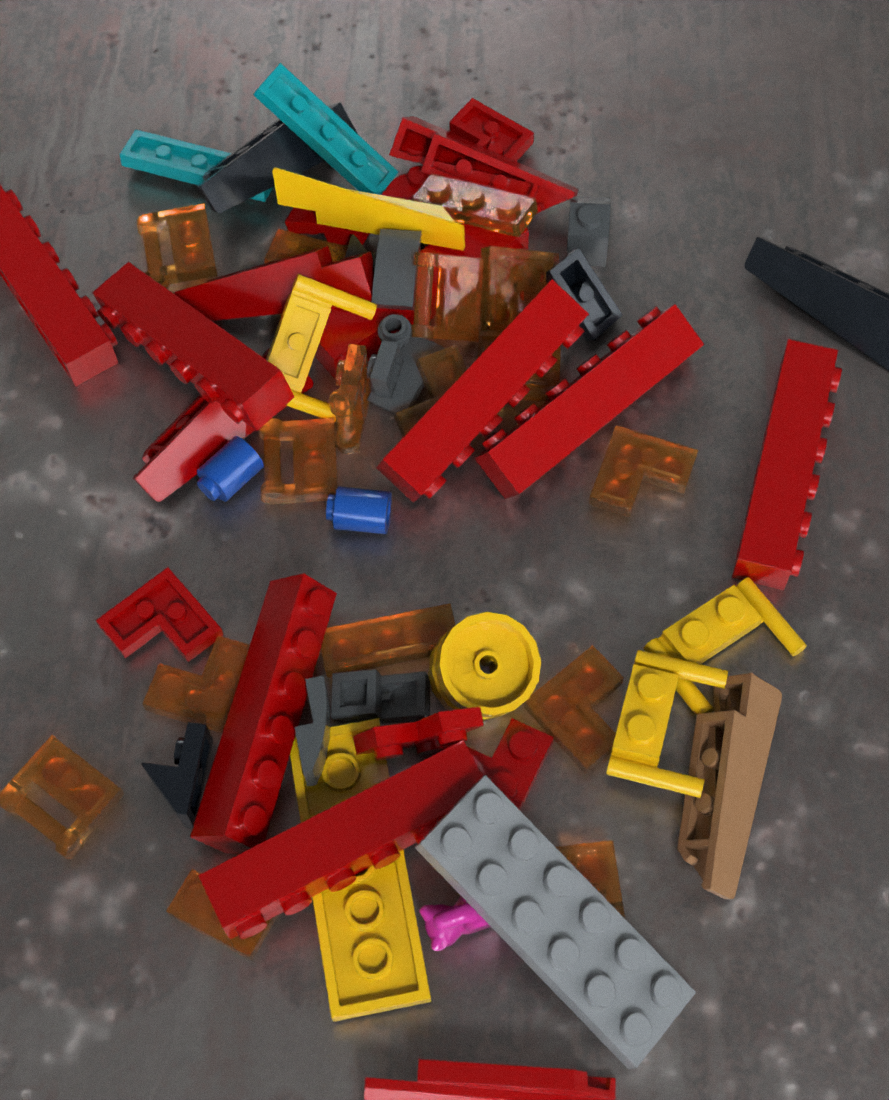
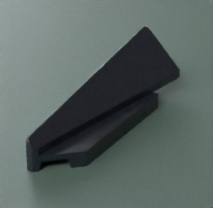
(251, 166)
(828, 294)

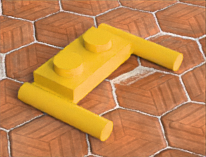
(301, 332)
(718, 626)
(646, 719)

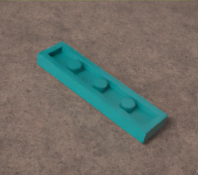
(325, 132)
(173, 158)

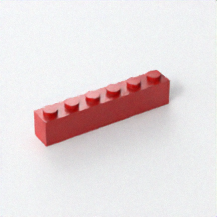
(51, 296)
(348, 328)
(193, 347)
(482, 391)
(589, 401)
(786, 466)
(264, 715)
(337, 843)

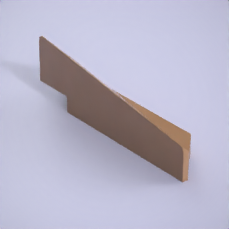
(732, 757)

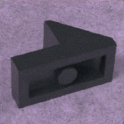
(583, 285)
(184, 784)

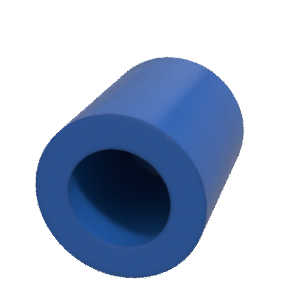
(229, 469)
(360, 510)

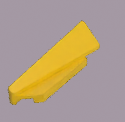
(367, 211)

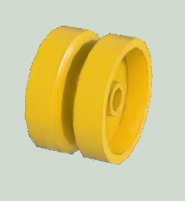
(495, 643)

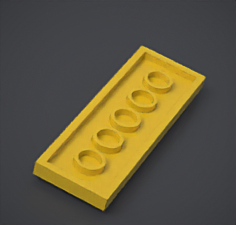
(370, 926)

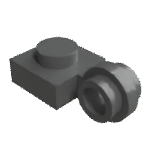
(387, 364)

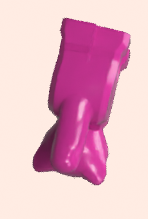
(447, 923)

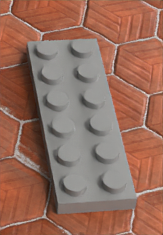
(556, 922)

